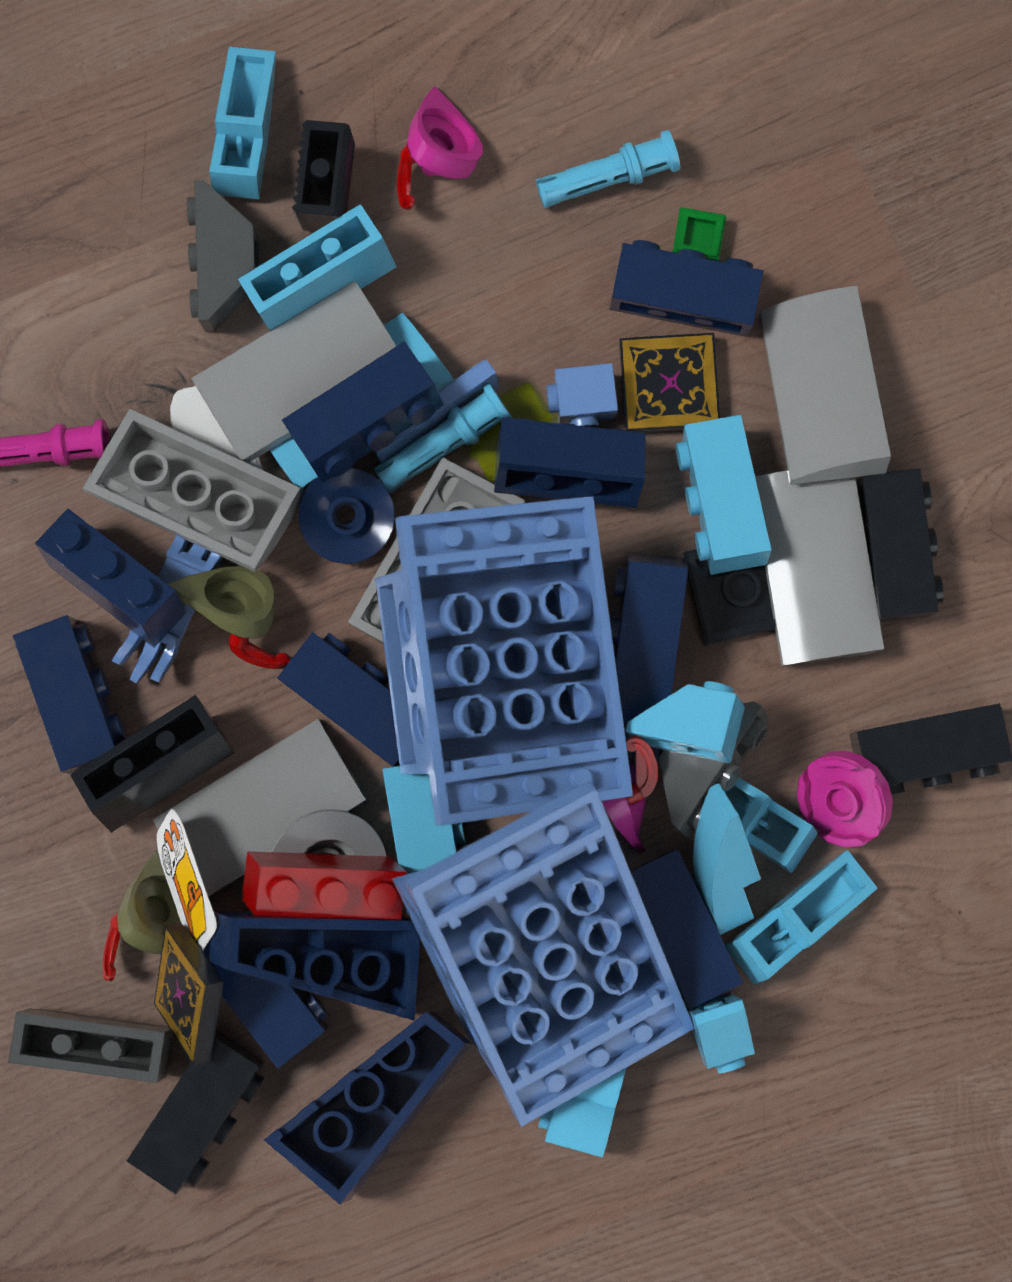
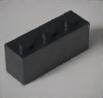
(900, 544)
(937, 747)
(152, 764)
(197, 1115)

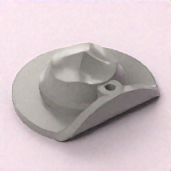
(330, 833)

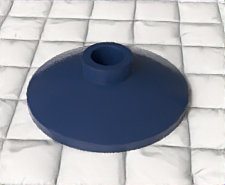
(351, 540)

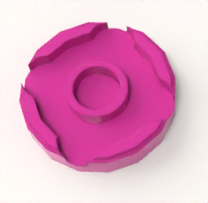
(845, 798)

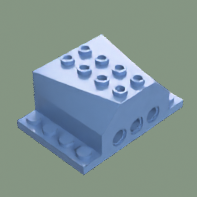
(503, 658)
(547, 953)

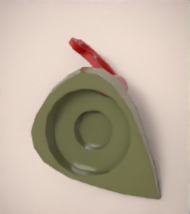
(237, 603)
(142, 915)

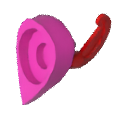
(439, 143)
(628, 811)

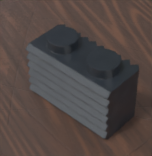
(323, 173)

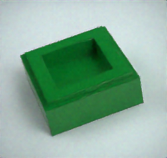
(699, 232)

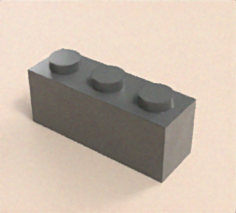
(91, 1045)

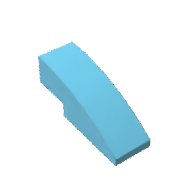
(243, 123)
(770, 826)
(723, 862)
(800, 917)

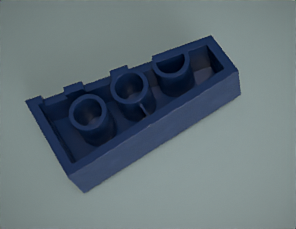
(647, 631)
(337, 958)
(363, 1115)

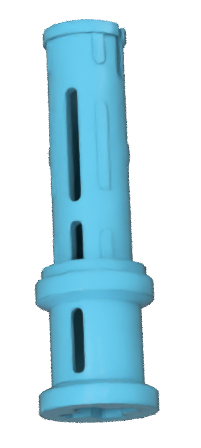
(628, 165)
(461, 427)

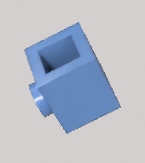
(583, 395)

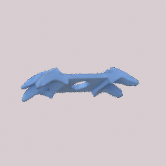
(177, 566)

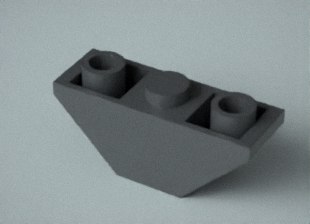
(222, 254)
(690, 777)

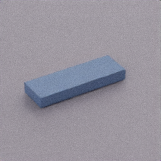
(456, 393)

